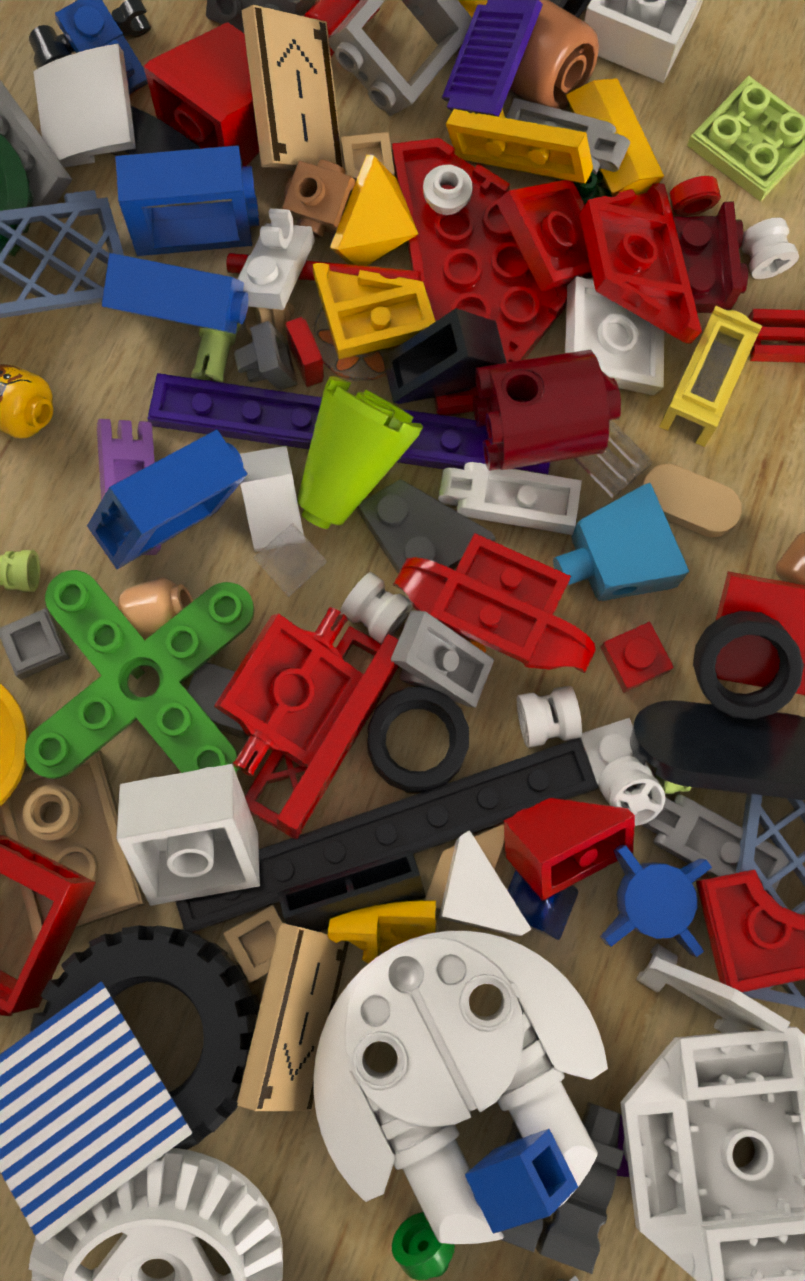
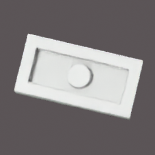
(276, 261)

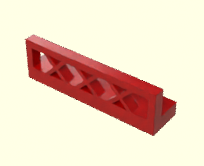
(335, 746)

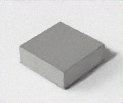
(33, 644)

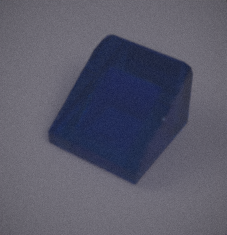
(543, 916)

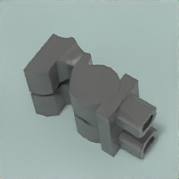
(576, 1223)

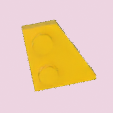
(371, 310)

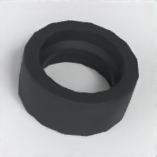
(422, 699)
(756, 703)

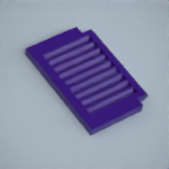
(491, 55)

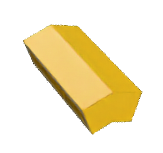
(608, 102)

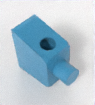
(625, 549)

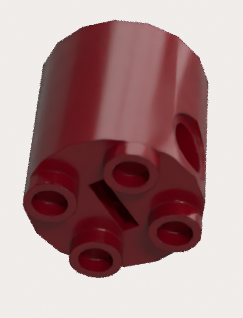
(544, 409)

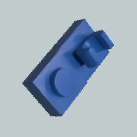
(89, 26)

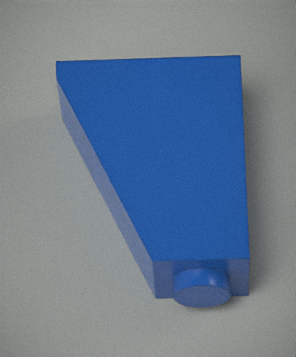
(174, 293)

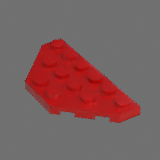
(472, 258)

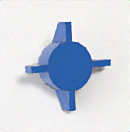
(656, 900)

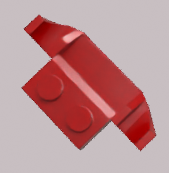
(501, 603)

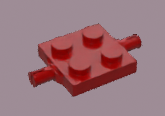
(289, 690)

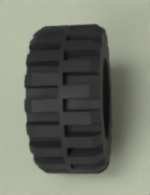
(203, 975)

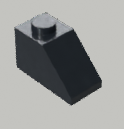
(443, 357)

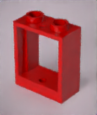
(70, 894)

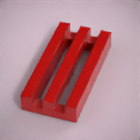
(779, 326)

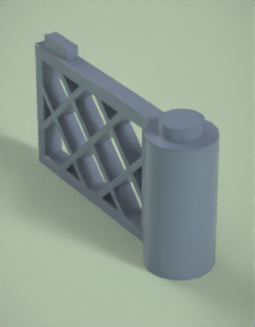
(75, 205)

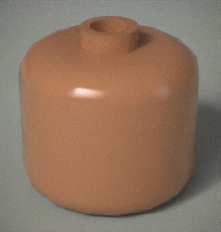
(556, 58)

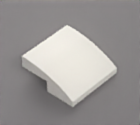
(85, 105)

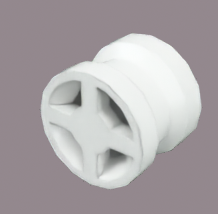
(769, 248)
(644, 800)

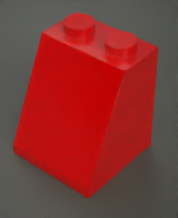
(207, 91)

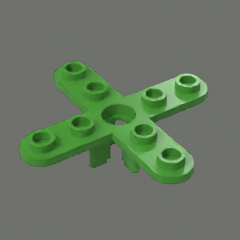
(118, 651)

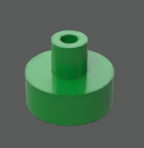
(418, 1249)

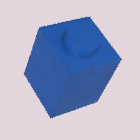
(521, 1181)

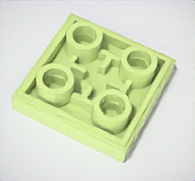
(752, 138)

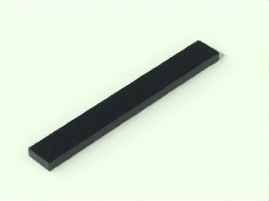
(407, 824)

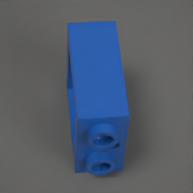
(187, 178)
(166, 498)

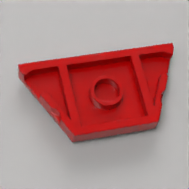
(640, 259)

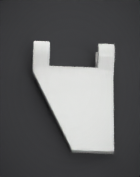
(734, 1007)

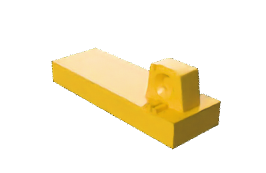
(520, 145)

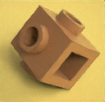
(318, 195)

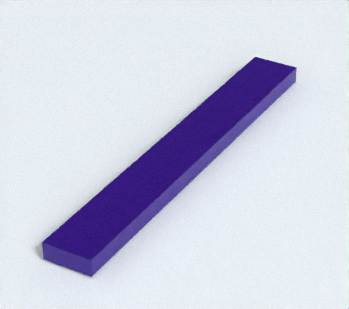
(291, 420)

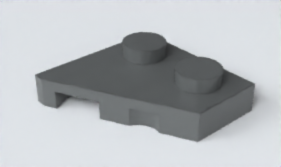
(417, 525)

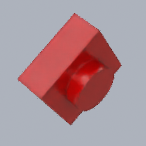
(636, 657)

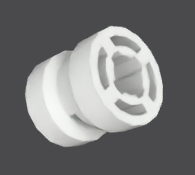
(375, 607)
(549, 716)

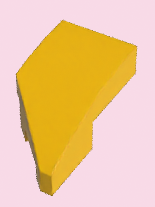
(384, 926)

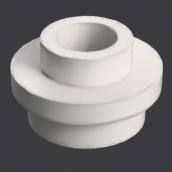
(444, 200)

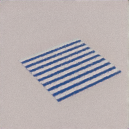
(80, 1113)

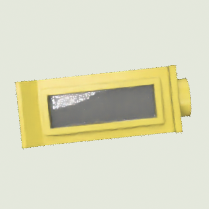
(712, 371)

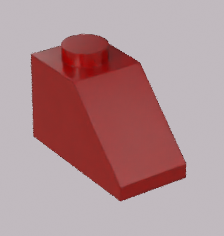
(565, 842)

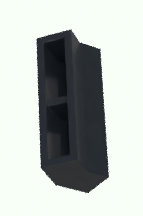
(370, 884)

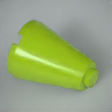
(351, 451)

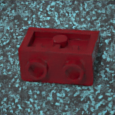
(713, 257)

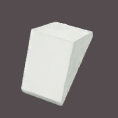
(269, 495)
(477, 894)

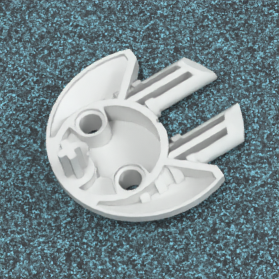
(450, 1066)

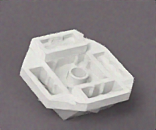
(681, 1166)

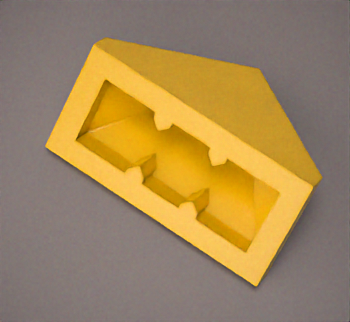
(374, 217)

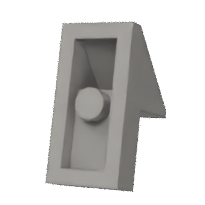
(441, 659)

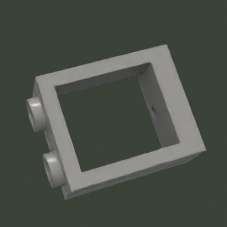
(388, 90)

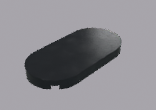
(711, 750)

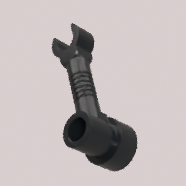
(51, 47)

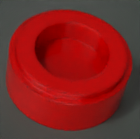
(695, 195)

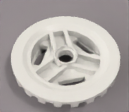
(161, 1218)

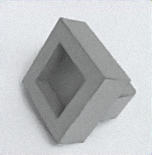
(267, 357)

